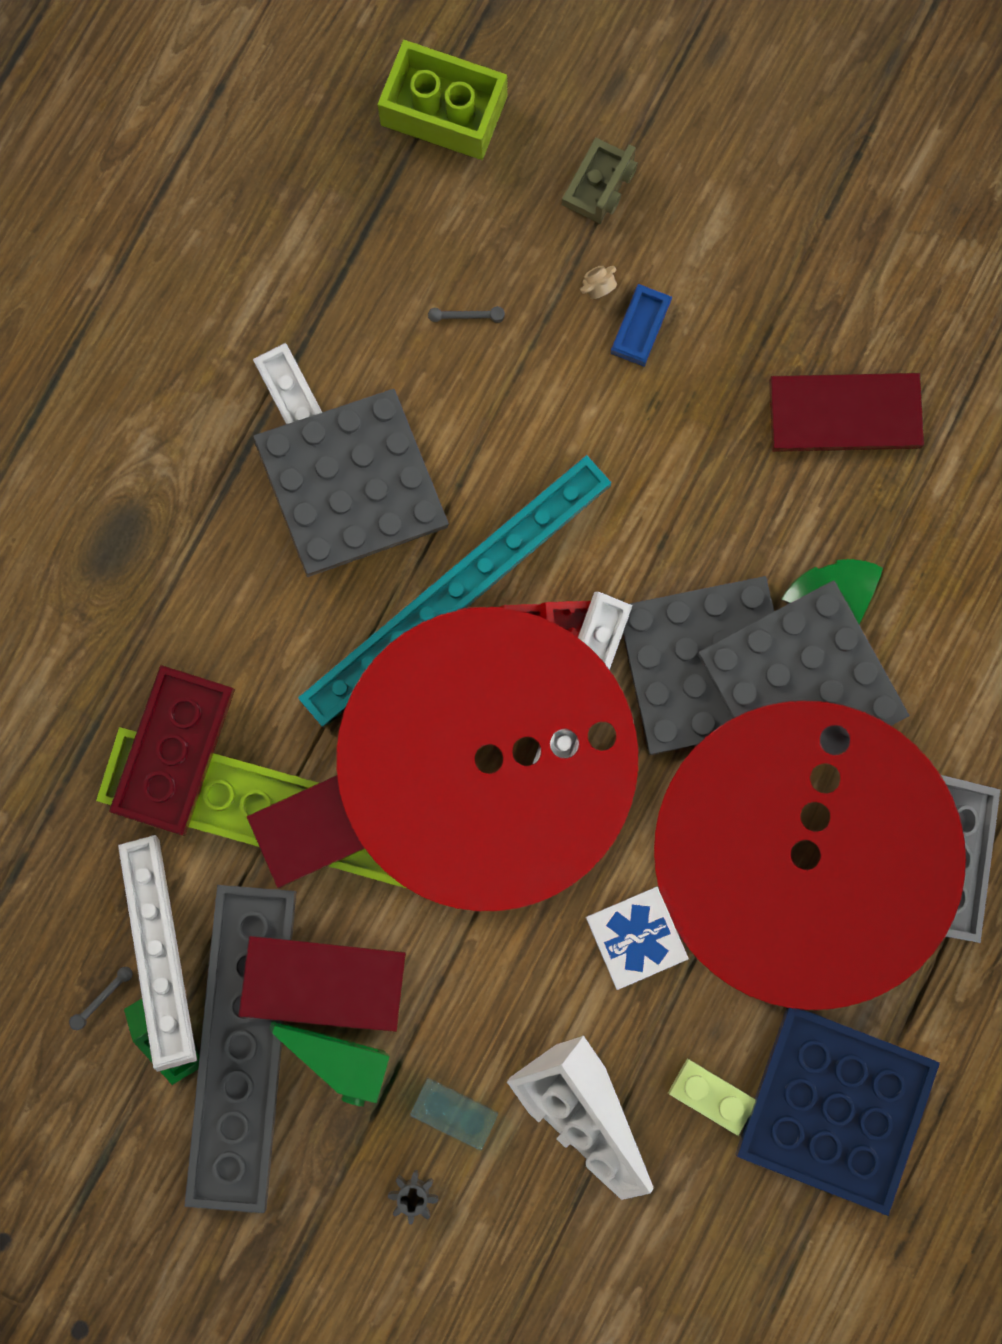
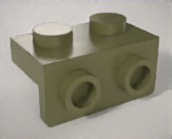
(599, 180)

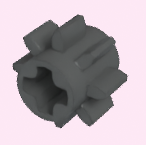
(422, 1191)

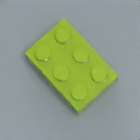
(442, 99)

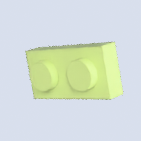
(712, 1097)

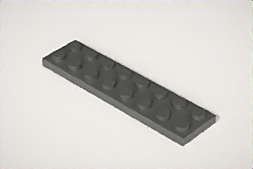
(236, 1061)

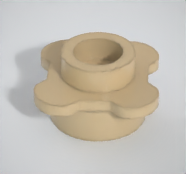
(599, 281)

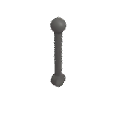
(496, 314)
(79, 1020)

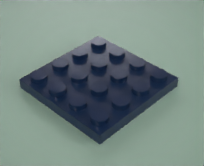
(837, 1109)

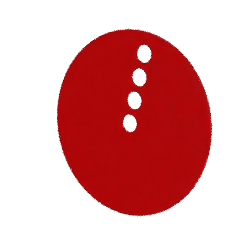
(414, 775)
(884, 869)

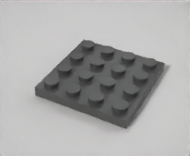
(350, 482)
(662, 647)
(804, 654)

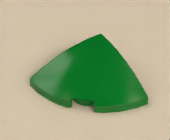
(853, 577)

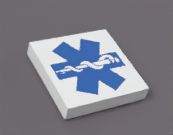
(637, 938)

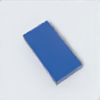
(641, 325)

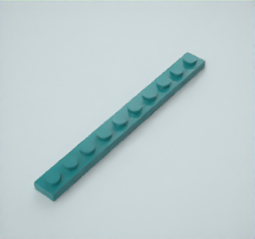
(465, 580)

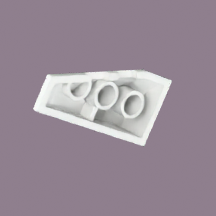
(579, 1101)

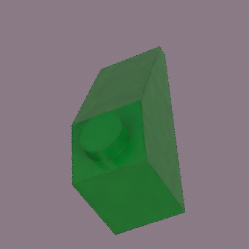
(344, 1065)

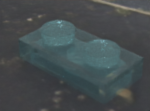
(454, 1114)

